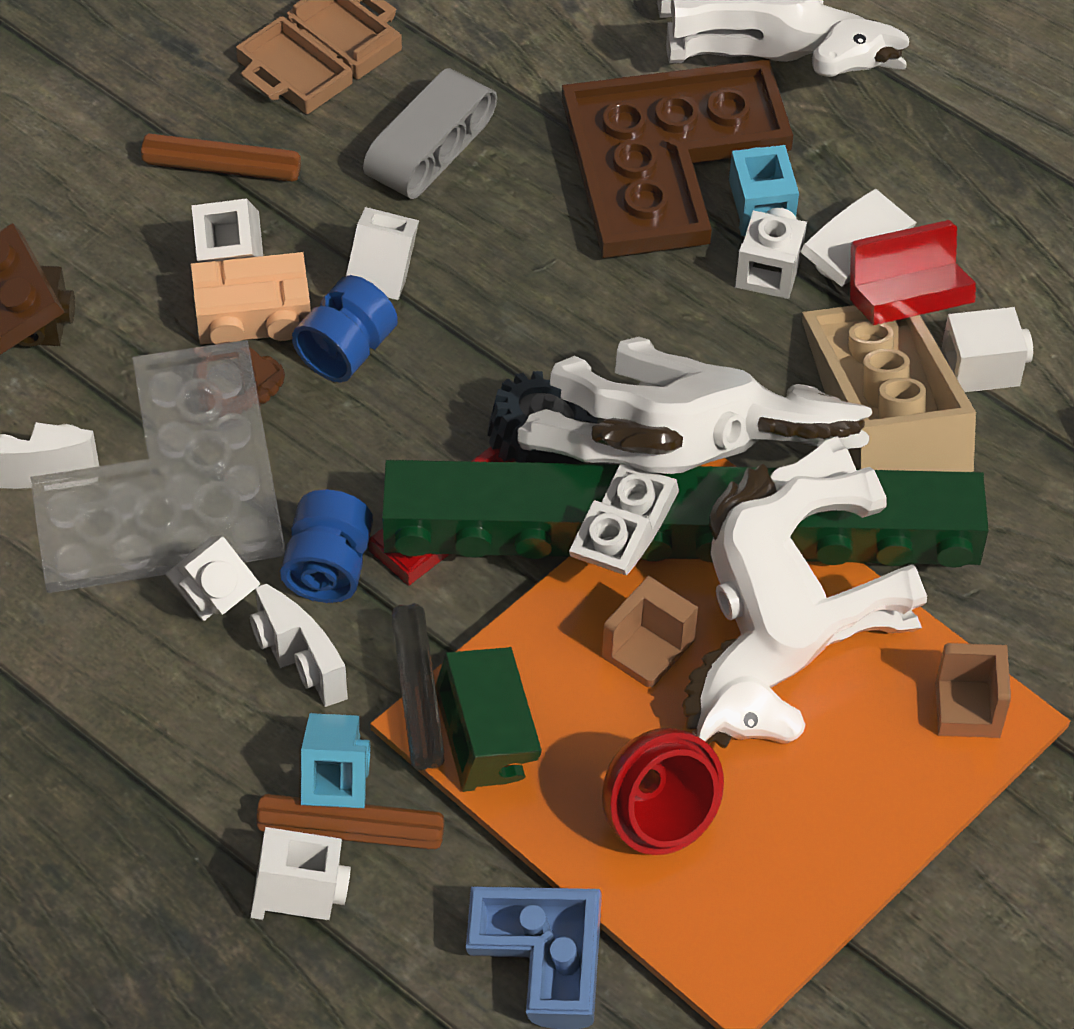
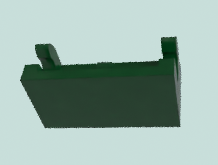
(486, 717)

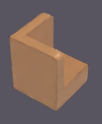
(649, 632)
(972, 690)

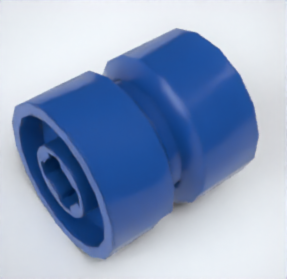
(343, 328)
(327, 546)

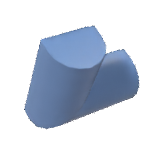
(558, 934)

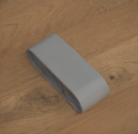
(430, 133)

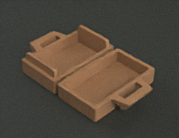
(319, 49)

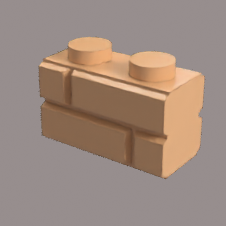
(250, 298)

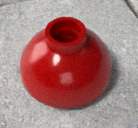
(673, 799)

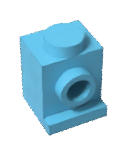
(761, 182)
(334, 762)

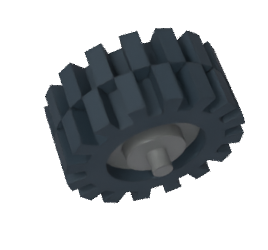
(511, 410)

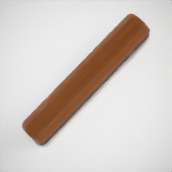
(221, 157)
(366, 824)

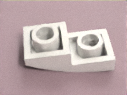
(862, 219)
(48, 452)
(625, 520)
(301, 641)

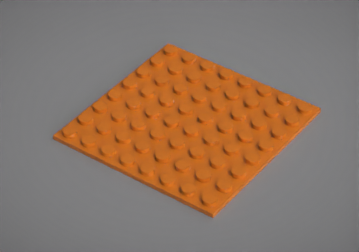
(805, 828)

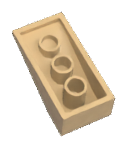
(899, 372)

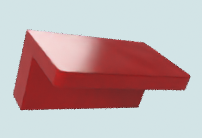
(908, 273)

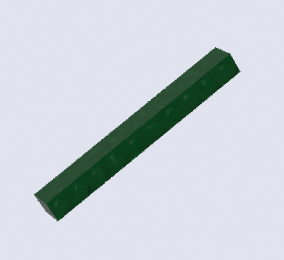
(541, 506)

